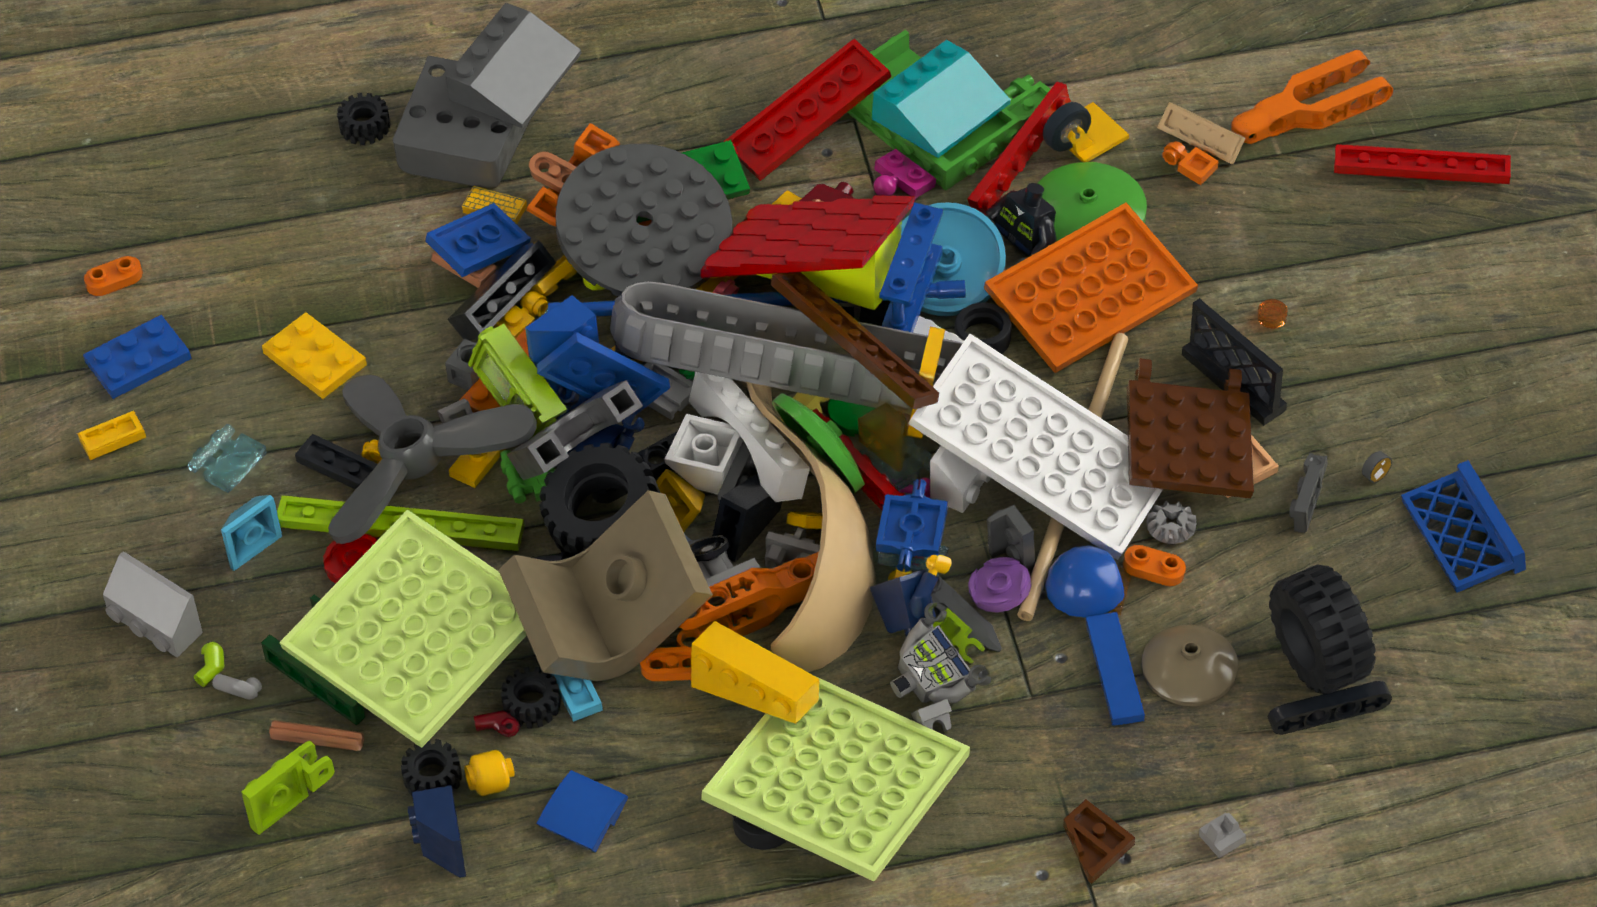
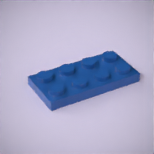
(591, 367)

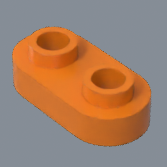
(113, 276)
(1154, 565)
(671, 664)

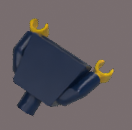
(907, 594)

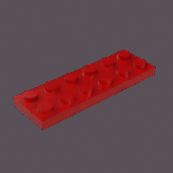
(808, 108)

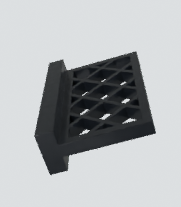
(1216, 360)

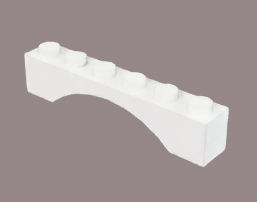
(777, 464)

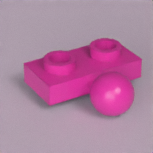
(901, 172)

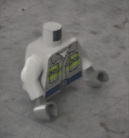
(933, 665)

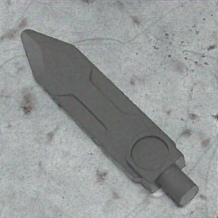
(949, 598)

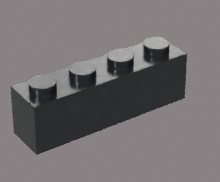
(502, 290)

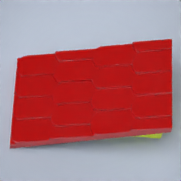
(835, 244)

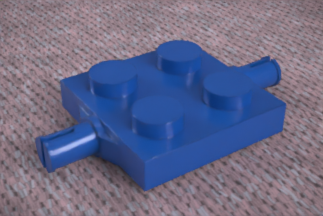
(911, 525)

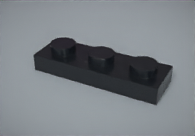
(334, 461)

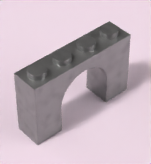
(590, 417)

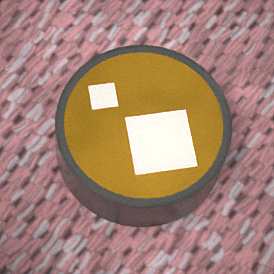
(1376, 466)

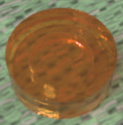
(1272, 313)

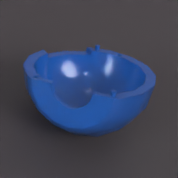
(1084, 582)

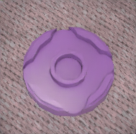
(999, 585)

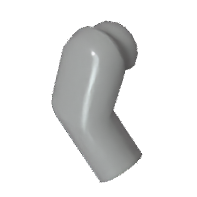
(246, 690)

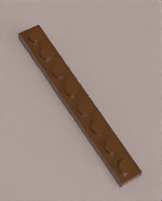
(855, 339)

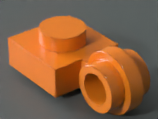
(1194, 165)

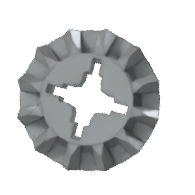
(1171, 532)

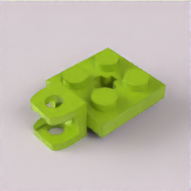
(285, 786)

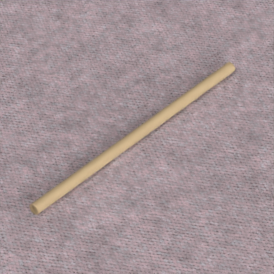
(1055, 528)

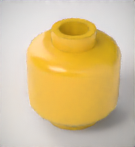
(489, 772)

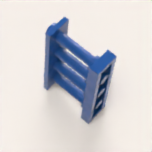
(912, 268)

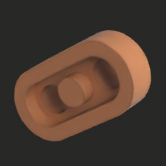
(558, 170)

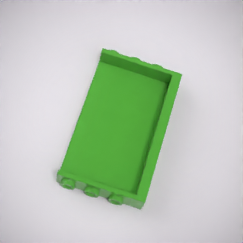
(959, 161)

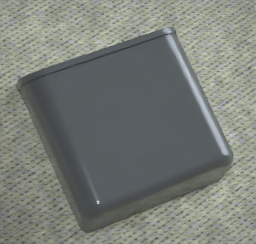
(450, 139)

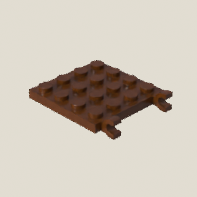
(1189, 436)

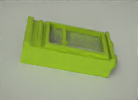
(513, 376)

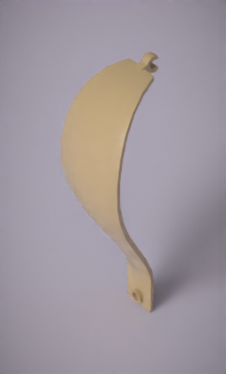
(845, 565)

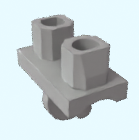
(788, 547)

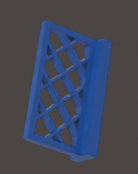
(1489, 521)

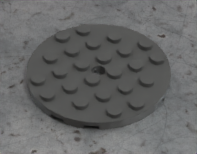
(649, 181)

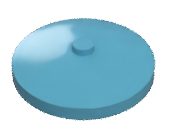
(970, 252)

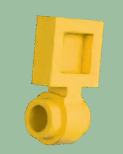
(518, 318)

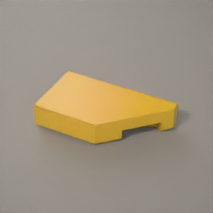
(805, 520)

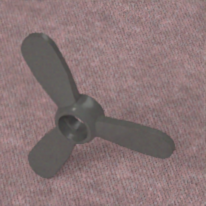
(415, 447)

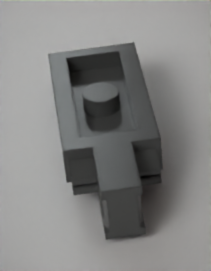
(1308, 491)

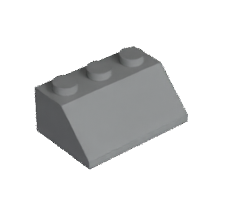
(151, 606)

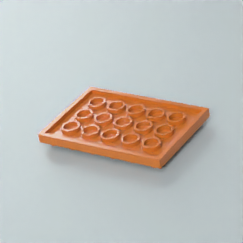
(1090, 287)

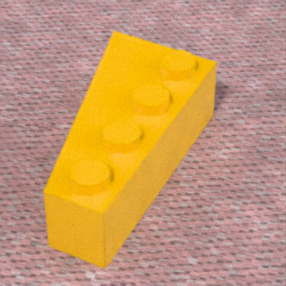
(751, 675)

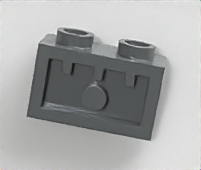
(1011, 534)

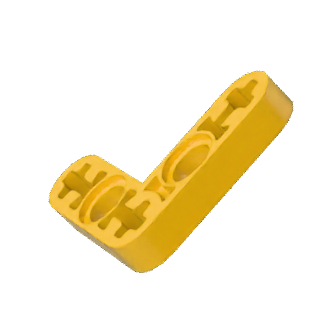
(929, 366)

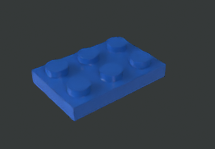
(477, 239)
(137, 356)

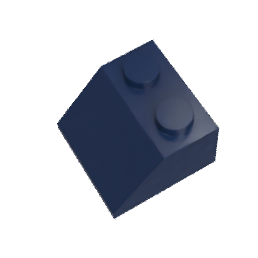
(437, 828)

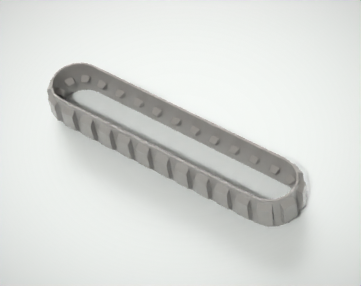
(756, 343)

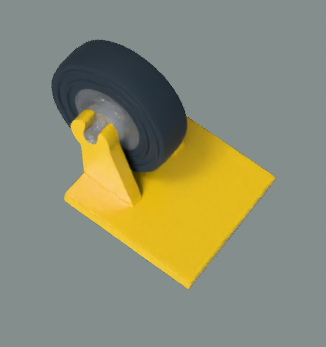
(1082, 131)

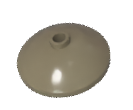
(1186, 676)

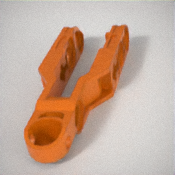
(1286, 112)
(769, 596)

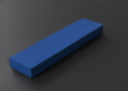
(1114, 669)

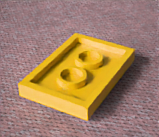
(314, 355)

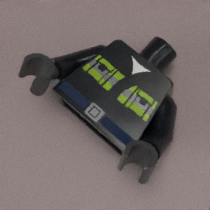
(1025, 219)

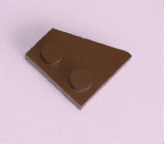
(1096, 839)

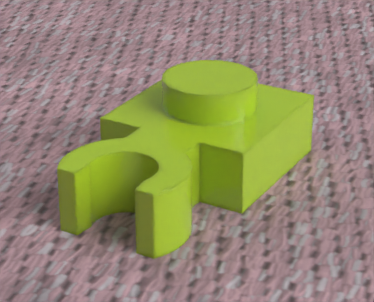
(957, 633)

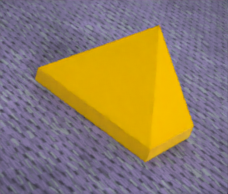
(682, 496)

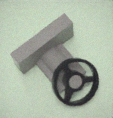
(716, 564)

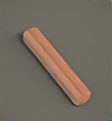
(317, 735)

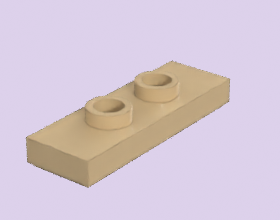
(1201, 133)

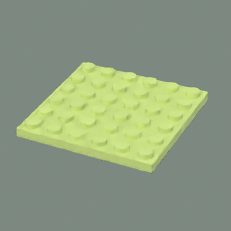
(410, 628)
(838, 780)

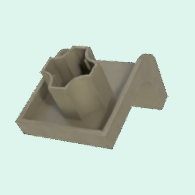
(614, 599)

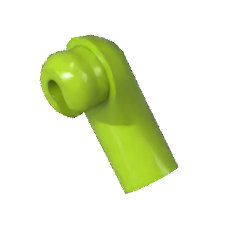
(214, 663)

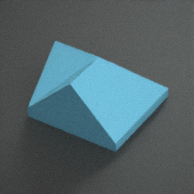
(250, 530)

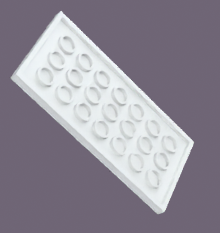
(1037, 445)

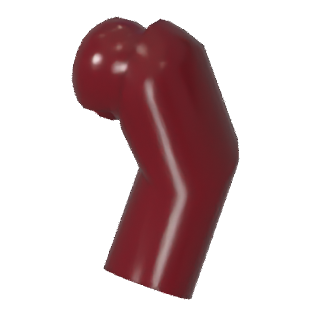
(498, 721)

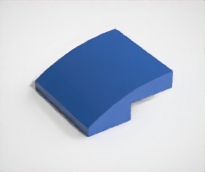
(582, 810)

